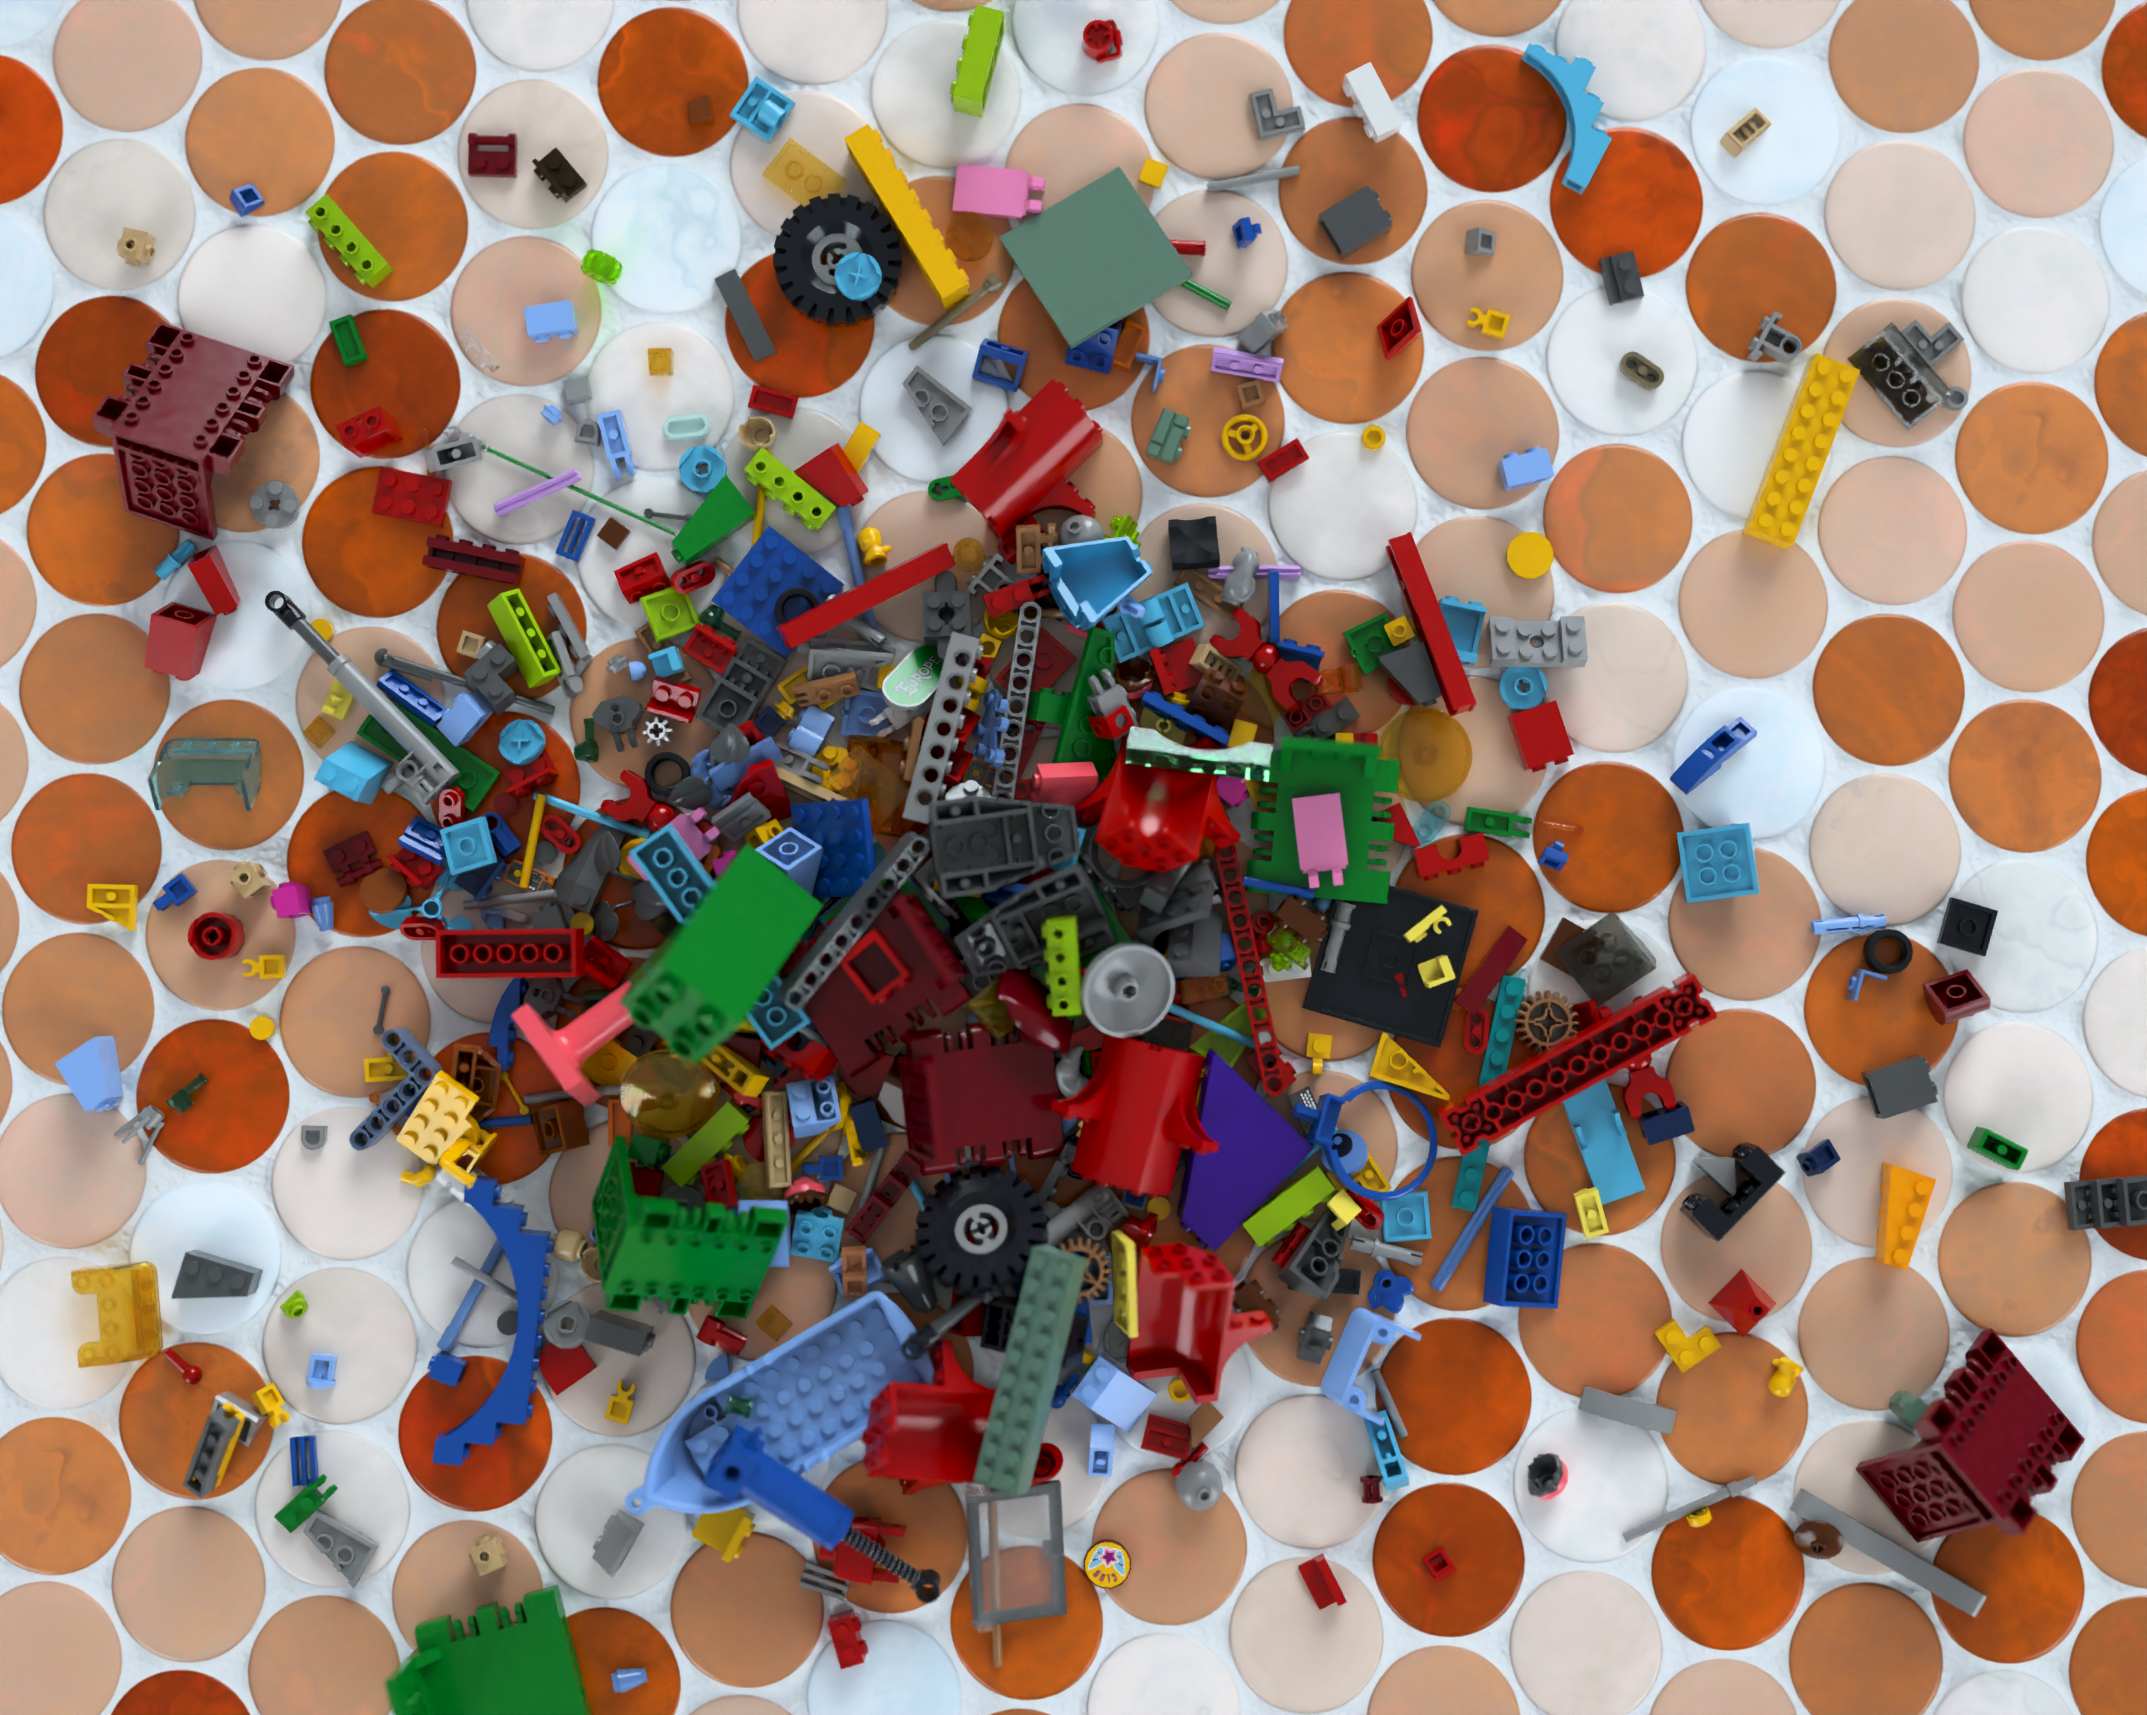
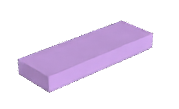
(1246, 364)

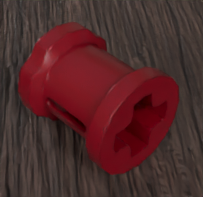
(1368, 1481)

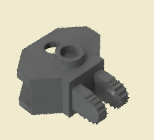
(621, 721)
(549, 997)
(1314, 1338)

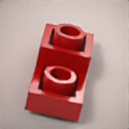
(1310, 708)

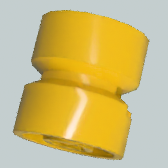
(977, 688)

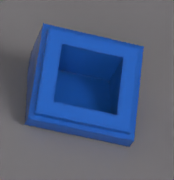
(246, 199)

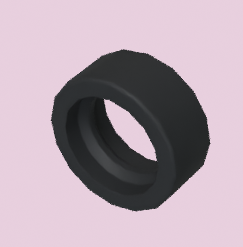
(779, 607)
(655, 761)
(1906, 951)

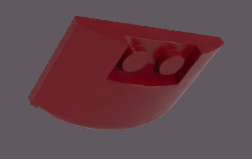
(1029, 1009)

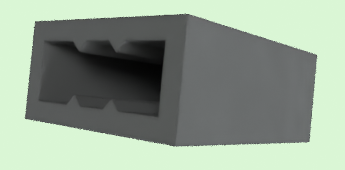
(1355, 222)
(1900, 1086)
(620, 1333)

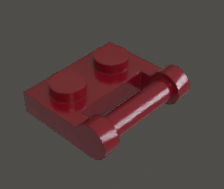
(492, 162)

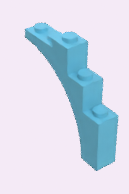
(1582, 109)

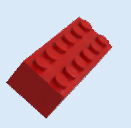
(510, 953)

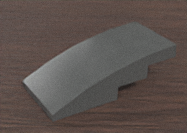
(742, 686)
(2106, 1202)

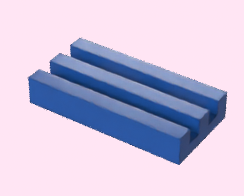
(576, 557)
(295, 1459)

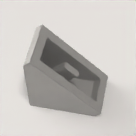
(1720, 1170)

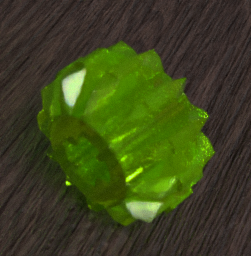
(601, 267)

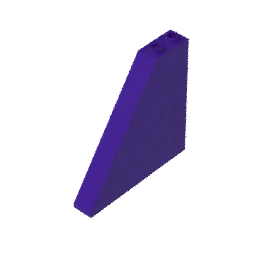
(1251, 1161)

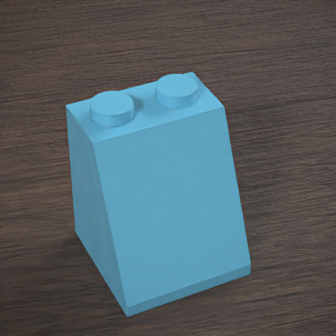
(354, 772)

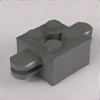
(945, 613)

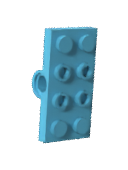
(1164, 619)

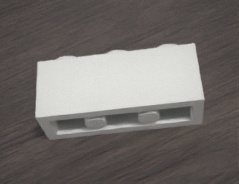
(1372, 103)

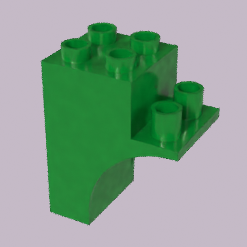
(720, 956)

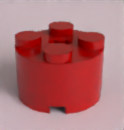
(226, 926)

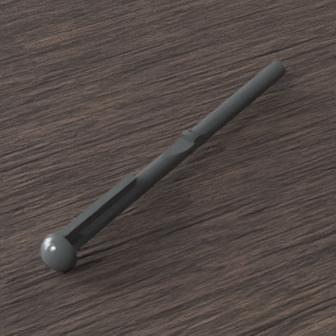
(425, 672)

